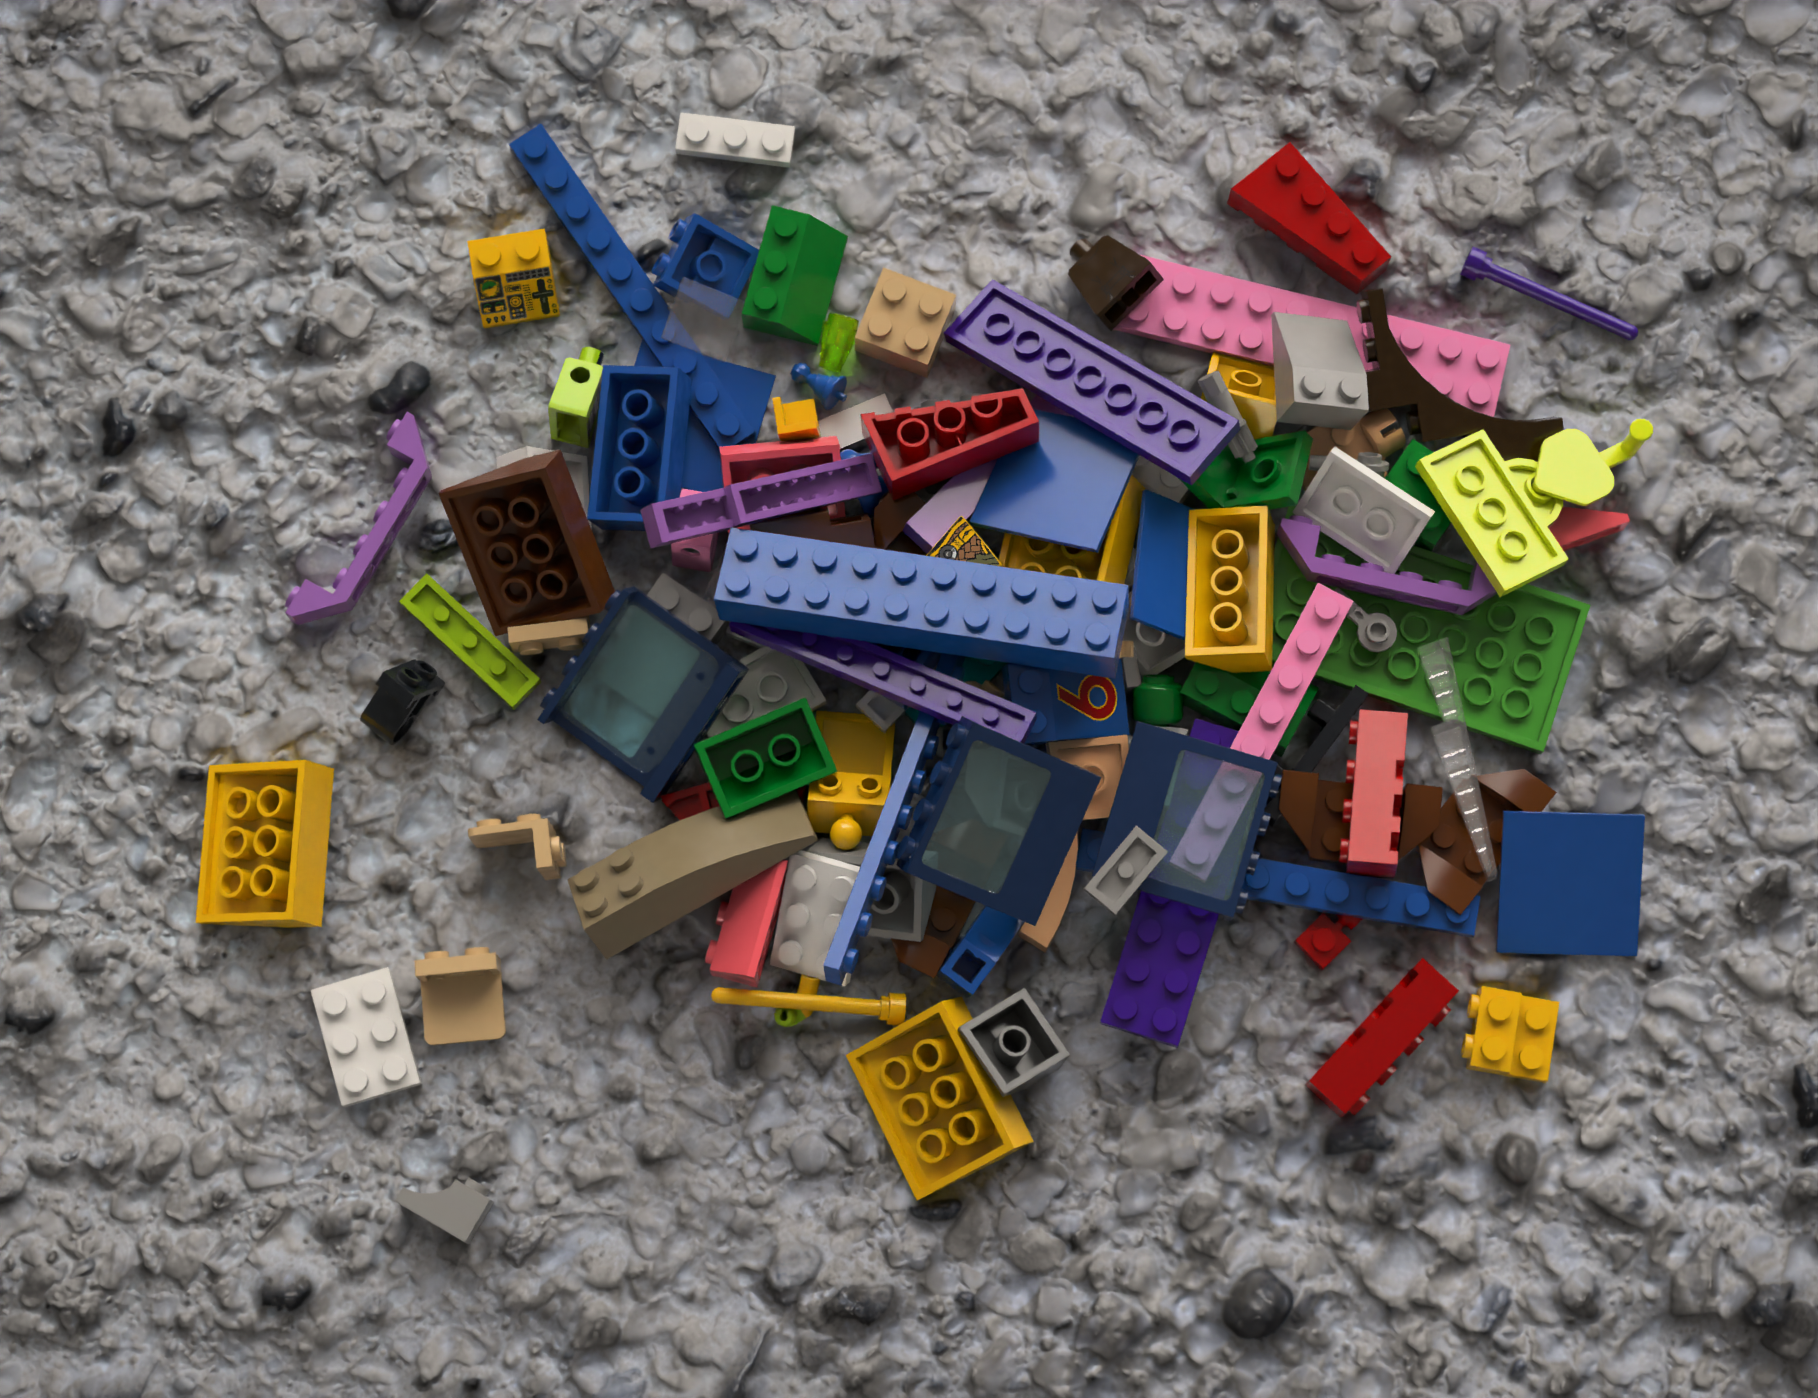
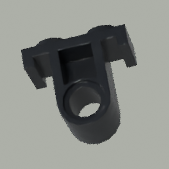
(400, 699)

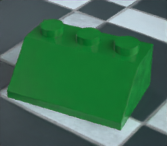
(794, 276)
(1229, 697)
(765, 758)

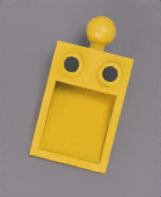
(854, 796)

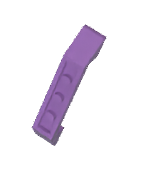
(1301, 541)
(313, 602)

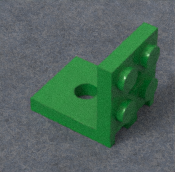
(1240, 484)

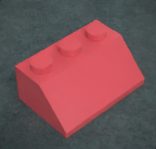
(766, 459)
(747, 927)

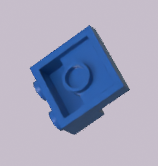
(705, 256)

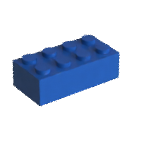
(638, 443)

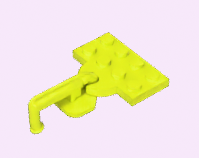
(1508, 517)

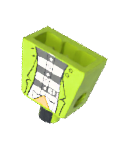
(577, 398)

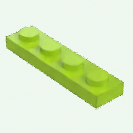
(470, 641)

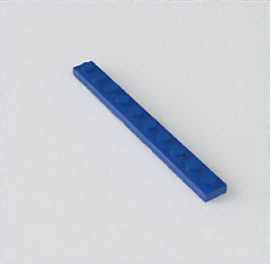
(627, 282)
(883, 845)
(1334, 893)

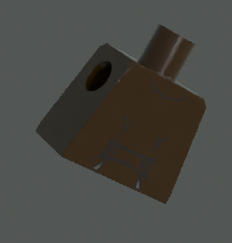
(1111, 278)

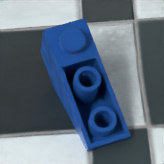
(978, 950)

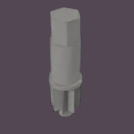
(1219, 396)

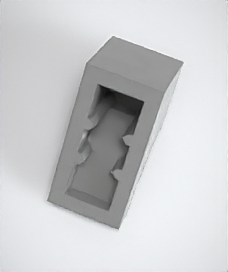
(456, 1209)

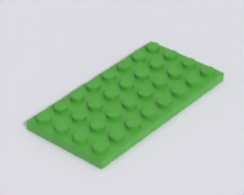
(1505, 652)

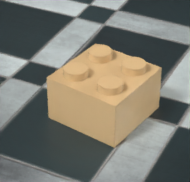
(905, 322)

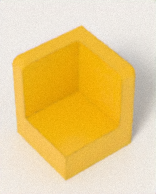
(796, 419)

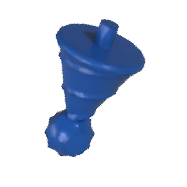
(826, 387)

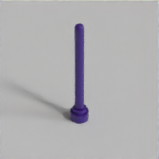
(1480, 266)

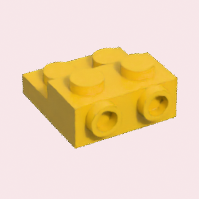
(1510, 1034)

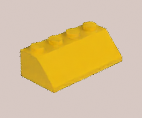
(1230, 588)

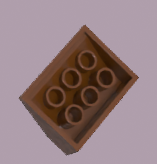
(528, 543)

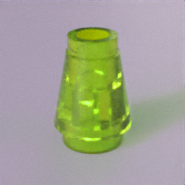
(837, 341)

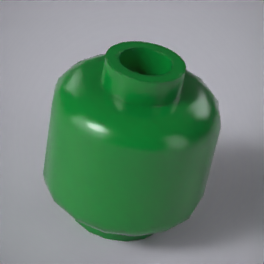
(1157, 701)

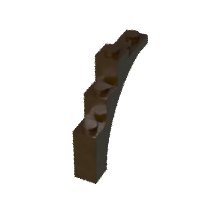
(1433, 414)

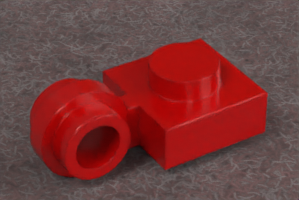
(1324, 939)

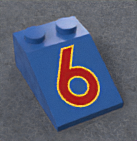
(1068, 702)

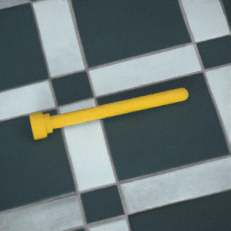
(888, 1008)

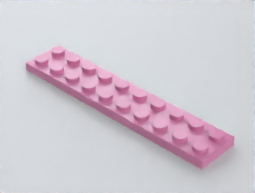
(1235, 314)

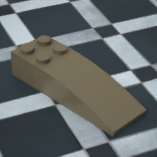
(683, 869)

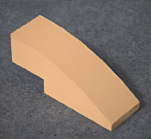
(1055, 906)

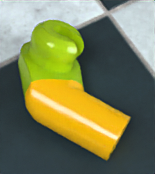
(791, 1017)

